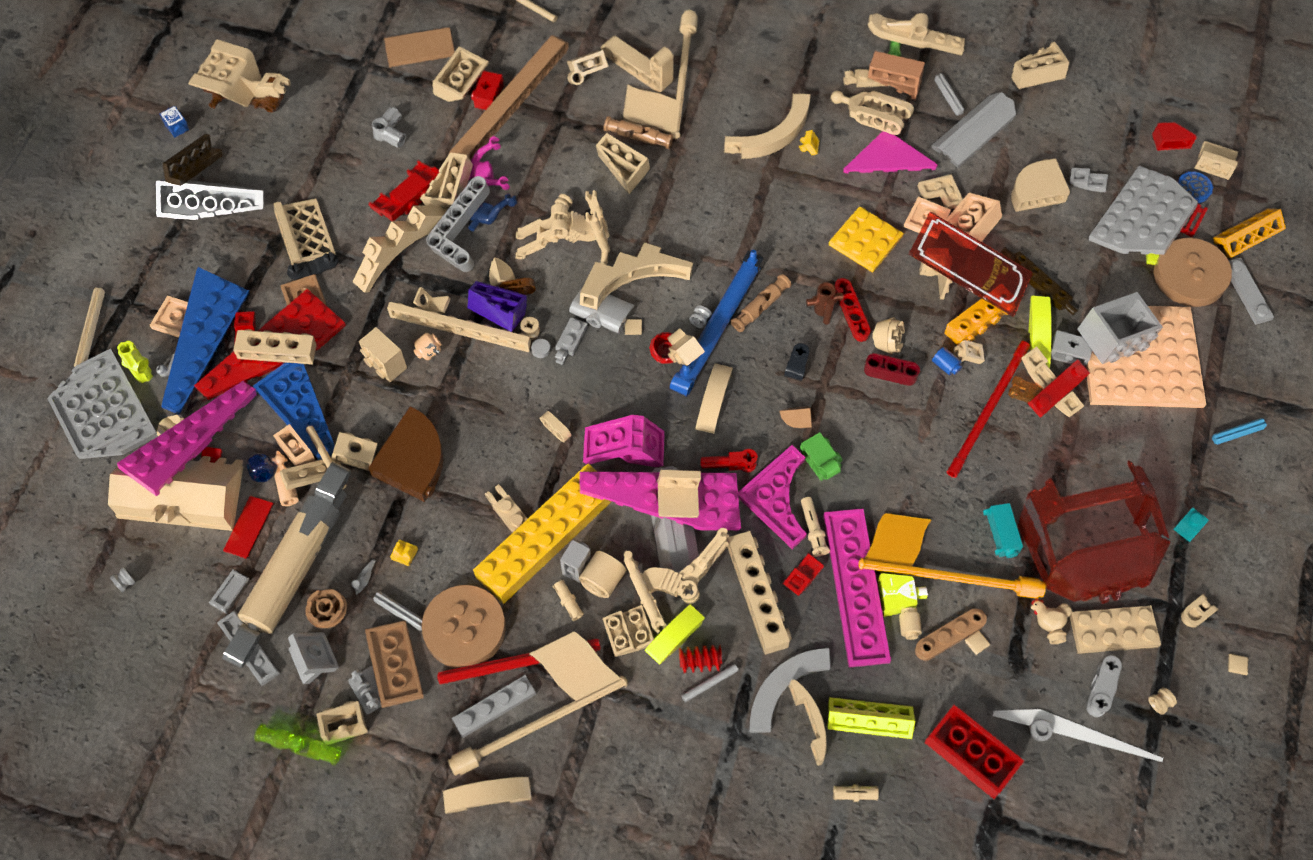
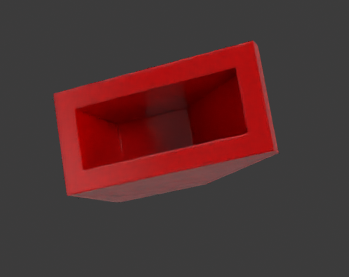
(1172, 136)

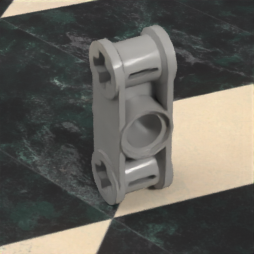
(1104, 686)

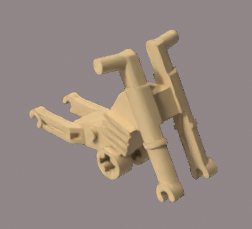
(568, 226)
(672, 582)

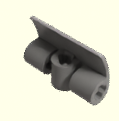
(610, 313)

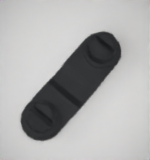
(316, 266)

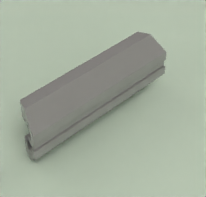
(976, 128)
(674, 542)

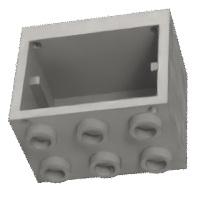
(1120, 328)

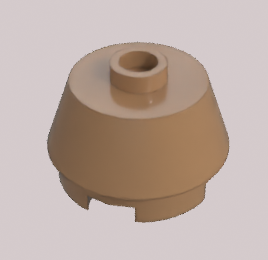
(326, 608)

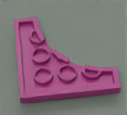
(769, 496)

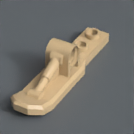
(914, 33)

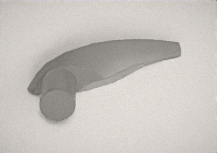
(363, 577)

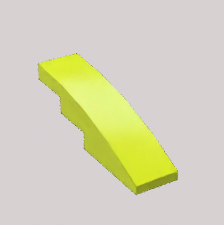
(1040, 325)

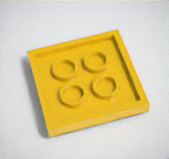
(866, 239)

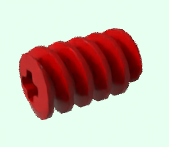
(700, 659)

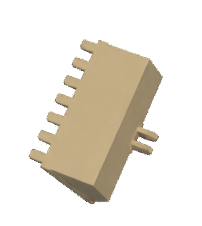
(197, 497)

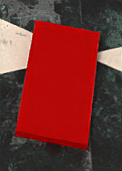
(248, 527)

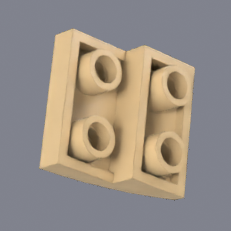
(628, 631)

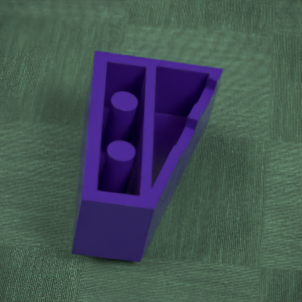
(497, 304)

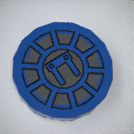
(1196, 185)

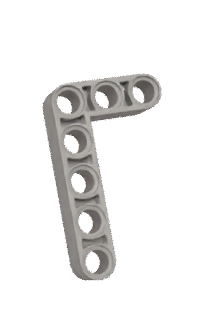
(457, 223)

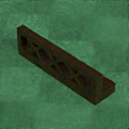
(191, 165)

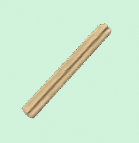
(90, 326)

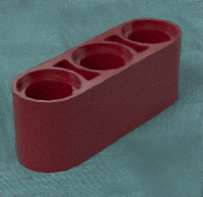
(900, 366)

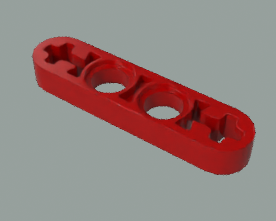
(848, 310)

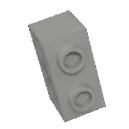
(1069, 348)
(575, 560)

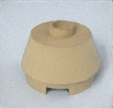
(888, 335)

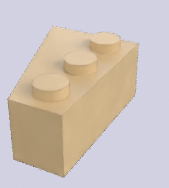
(623, 161)
(449, 182)

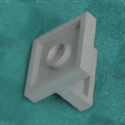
(311, 655)

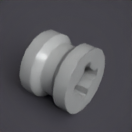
(700, 316)
(122, 579)

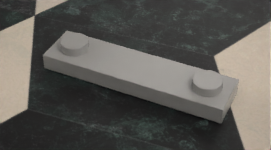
(1249, 292)

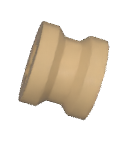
(532, 332)
(1162, 700)

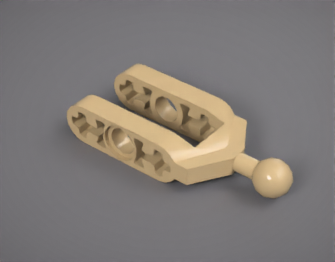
(876, 110)

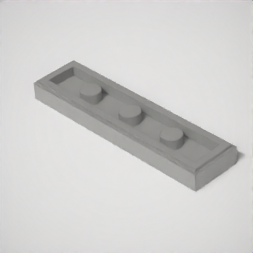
(258, 661)

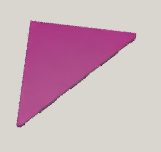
(889, 154)

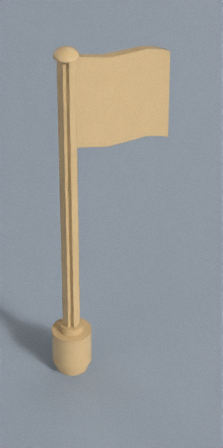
(656, 109)
(575, 671)

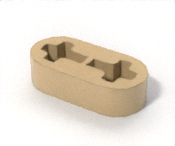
(555, 426)

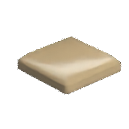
(633, 327)
(977, 642)
(1238, 664)

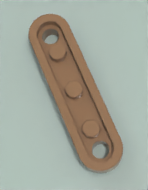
(950, 634)

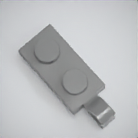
(570, 339)

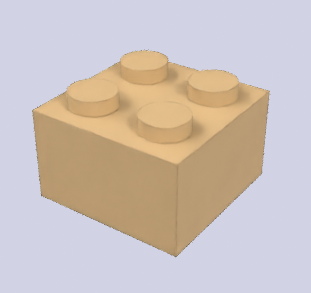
(382, 355)

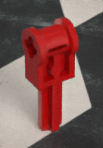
(734, 461)

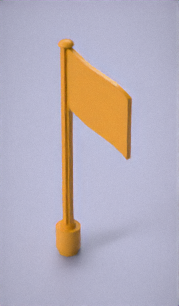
(899, 543)

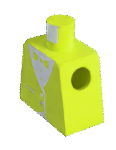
(898, 593)

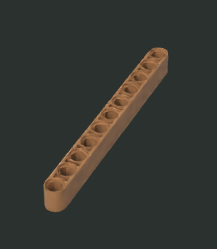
(511, 97)

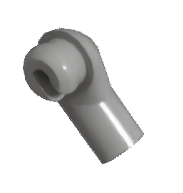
(164, 371)

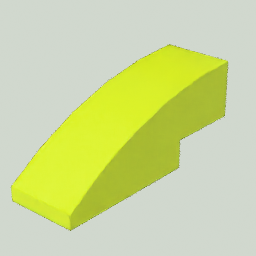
(675, 634)

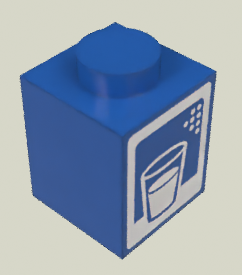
(174, 121)

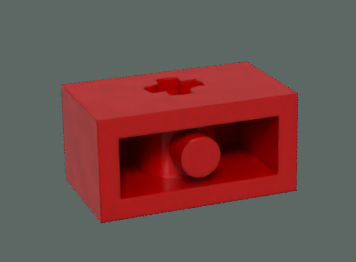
(487, 90)

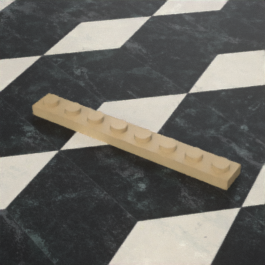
(460, 327)

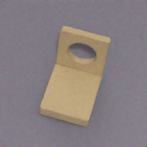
(436, 304)

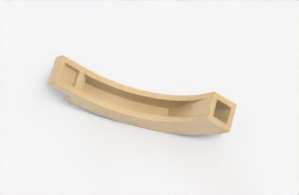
(776, 138)

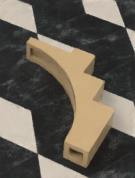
(400, 234)
(649, 263)

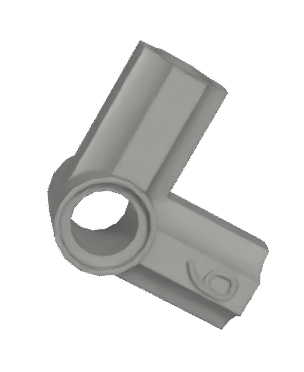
(384, 130)

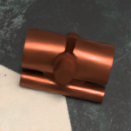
(824, 301)

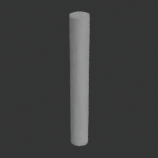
(709, 683)

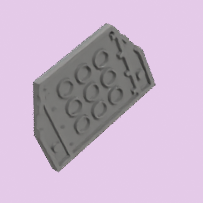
(1145, 214)
(101, 409)

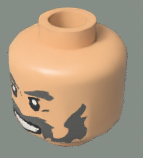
(427, 346)

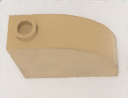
(1039, 186)

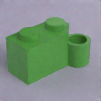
(821, 456)

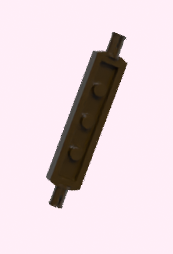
(1043, 283)

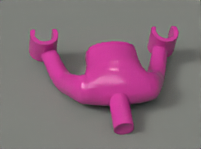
(484, 169)

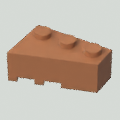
(897, 72)

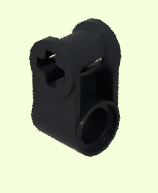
(797, 364)

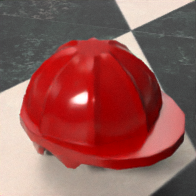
(660, 348)

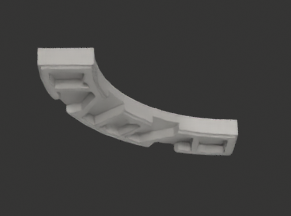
(779, 681)

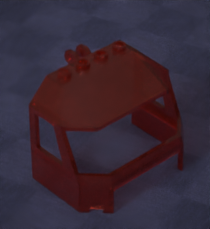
(1103, 567)

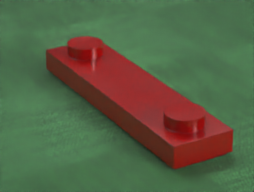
(1058, 388)

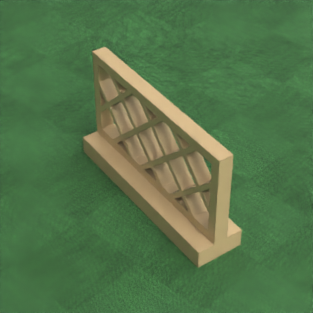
(288, 231)

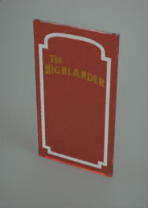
(971, 263)

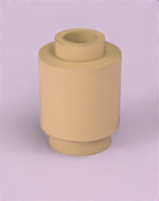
(910, 623)

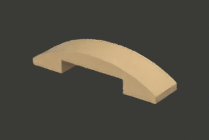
(1040, 373)
(713, 398)
(800, 697)
(487, 793)

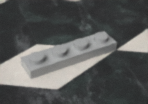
(494, 706)

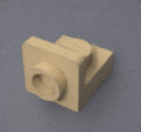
(969, 351)

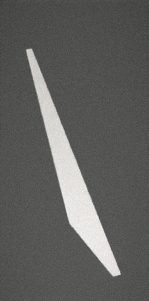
(1072, 730)

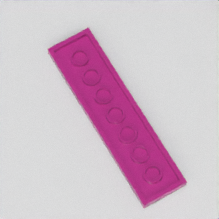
(856, 589)

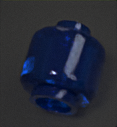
(260, 468)

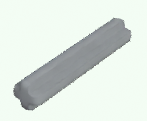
(949, 94)
(398, 610)

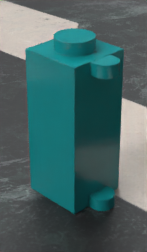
(1004, 530)

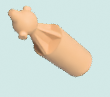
(287, 497)

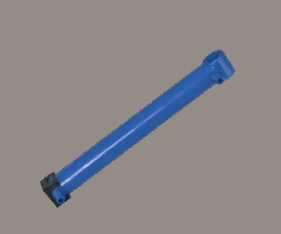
(751, 267)

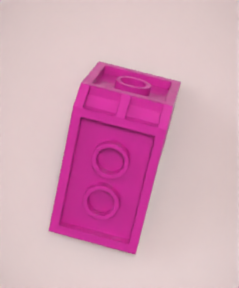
(629, 437)

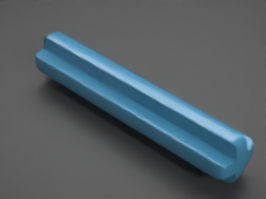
(1239, 431)

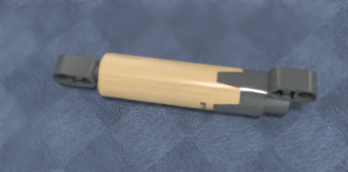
(289, 564)

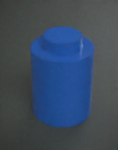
(947, 361)

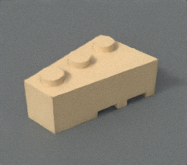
(1041, 67)

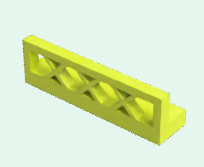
(870, 720)

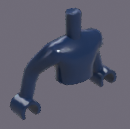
(488, 213)

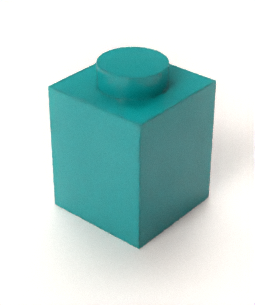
(1191, 524)

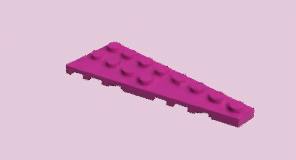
(169, 452)

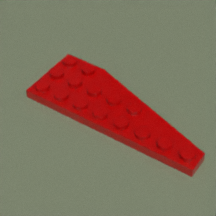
(301, 316)

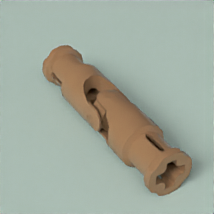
(640, 133)
(759, 304)

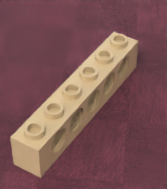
(769, 640)

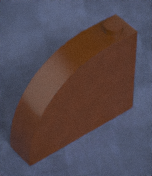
(411, 456)

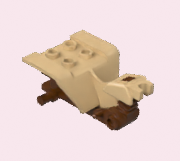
(234, 75)

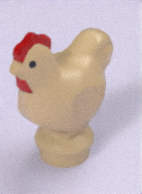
(1052, 620)

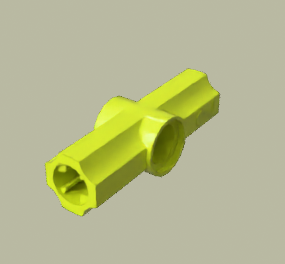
(134, 361)

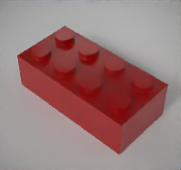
(974, 751)

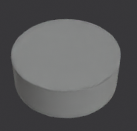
(540, 348)
(1041, 730)

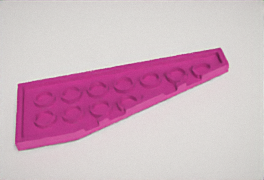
(639, 490)

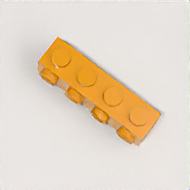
(973, 321)

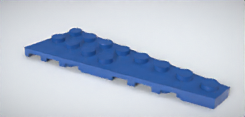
(205, 323)

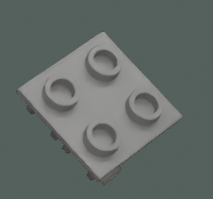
(366, 689)

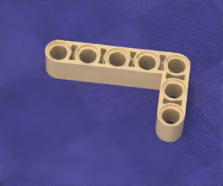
(653, 72)

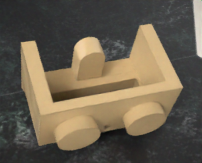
(337, 714)

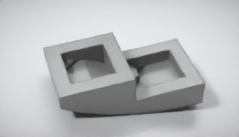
(1084, 179)

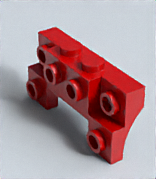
(407, 193)

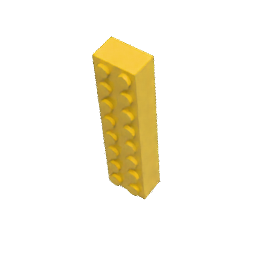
(538, 539)

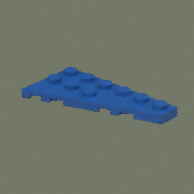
(295, 402)

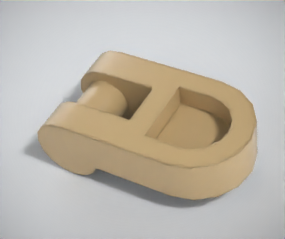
(1194, 616)

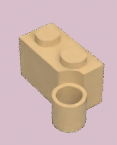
(585, 65)
(684, 348)

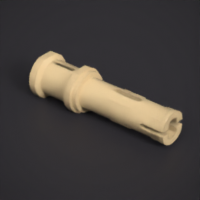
(815, 533)

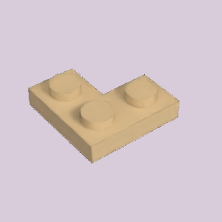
(941, 187)

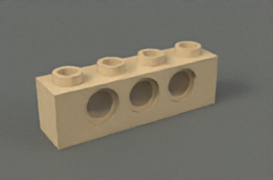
(302, 354)

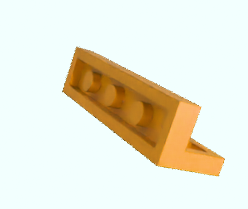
(1239, 231)

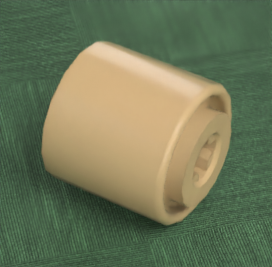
(602, 574)

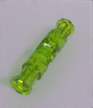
(285, 740)

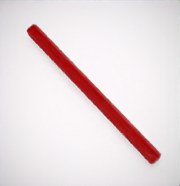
(495, 666)

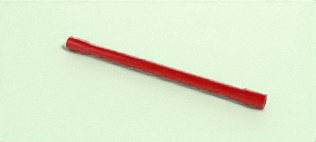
(958, 462)

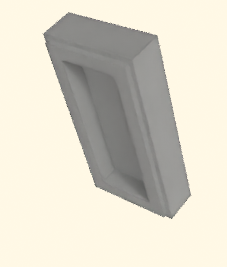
(229, 591)

